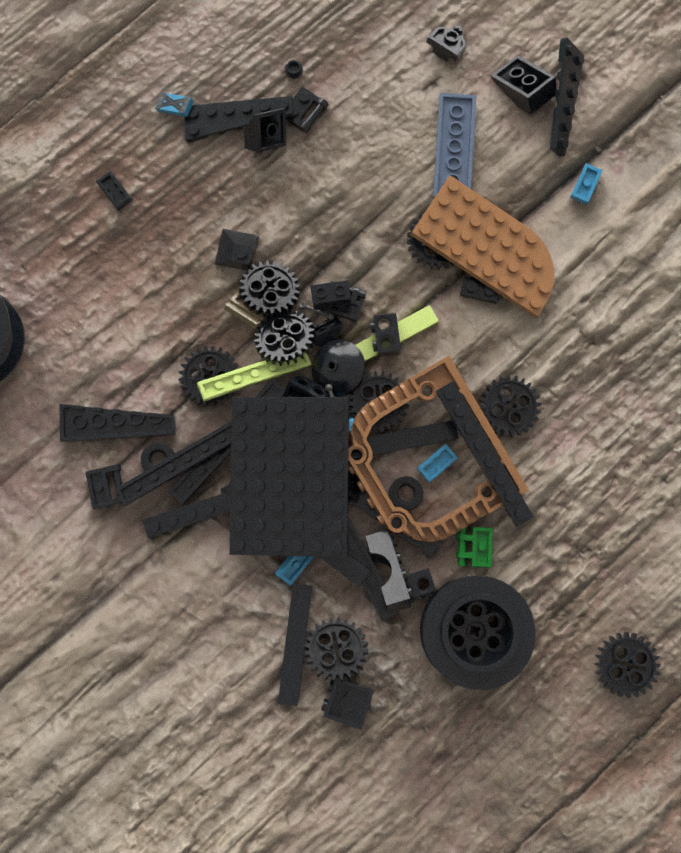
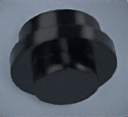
(293, 69)

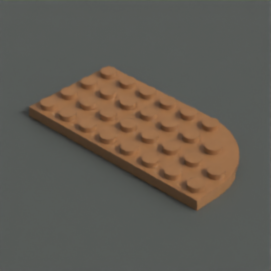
(488, 245)

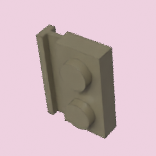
(237, 308)

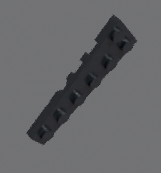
(566, 95)
(226, 116)
(96, 423)

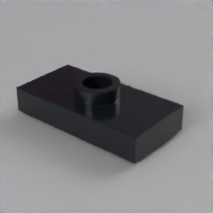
(114, 190)

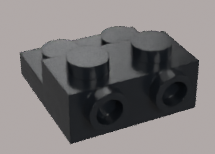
(347, 703)

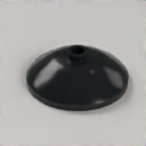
(348, 367)

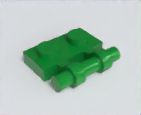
(481, 547)

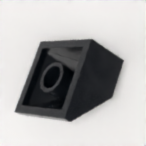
(266, 131)
(236, 249)

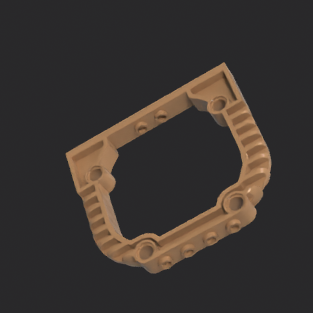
(432, 378)

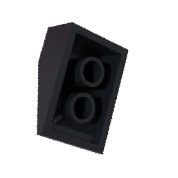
(525, 84)

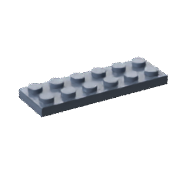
(454, 139)

